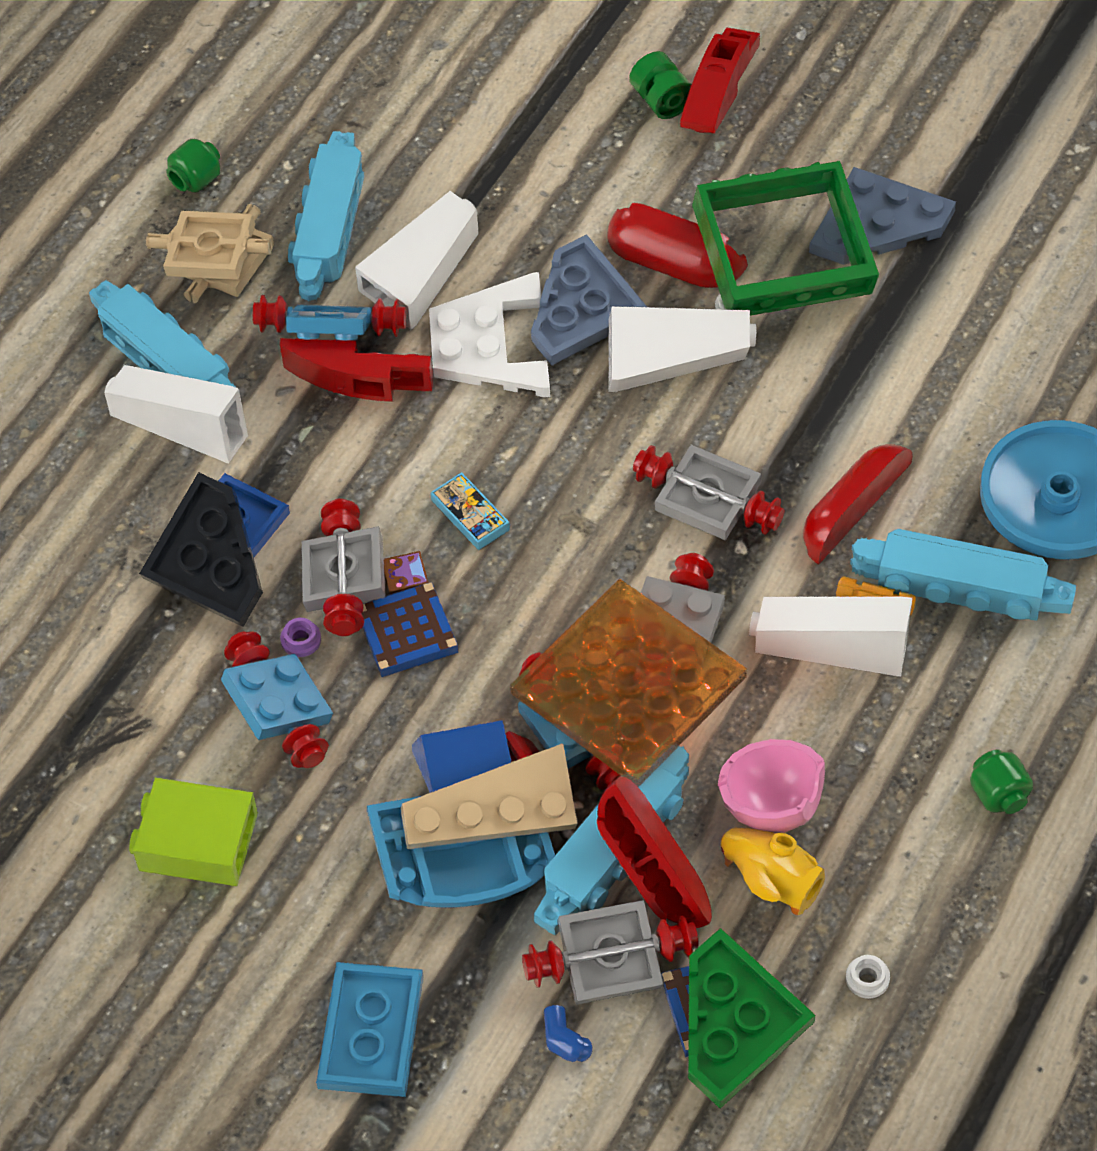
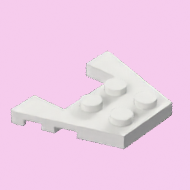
(471, 338)

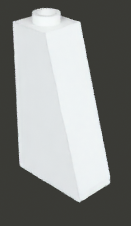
(420, 257)
(673, 342)
(181, 409)
(835, 631)

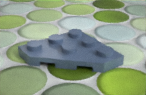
(889, 214)
(578, 300)

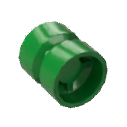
(660, 84)

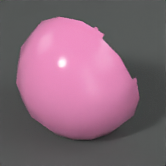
(773, 784)

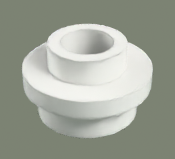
(871, 966)

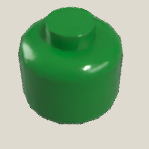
(193, 165)
(1001, 782)

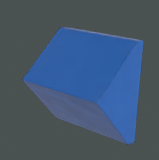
(460, 753)

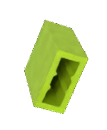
(194, 831)

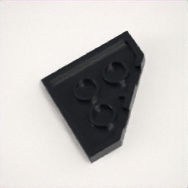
(207, 553)

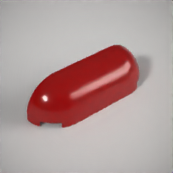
(667, 245)
(853, 497)
(651, 855)

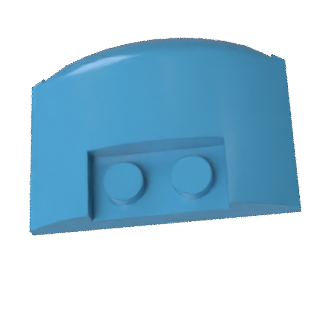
(456, 872)

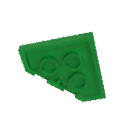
(736, 1018)

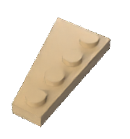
(501, 803)

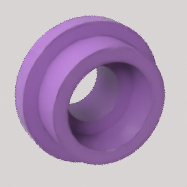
(297, 629)

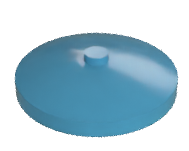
(1044, 488)

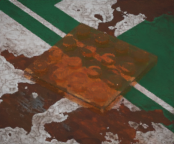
(628, 682)

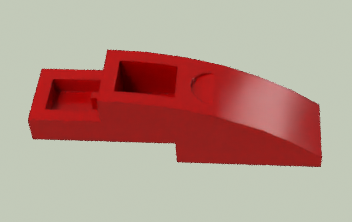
(717, 79)
(343, 370)

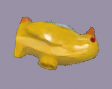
(774, 866)

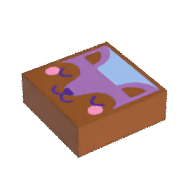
(404, 572)

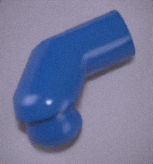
(563, 1040)

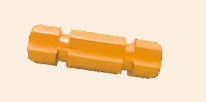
(849, 588)

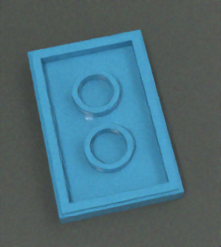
(370, 1029)

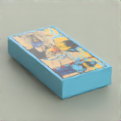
(470, 511)

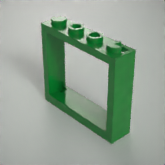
(795, 290)

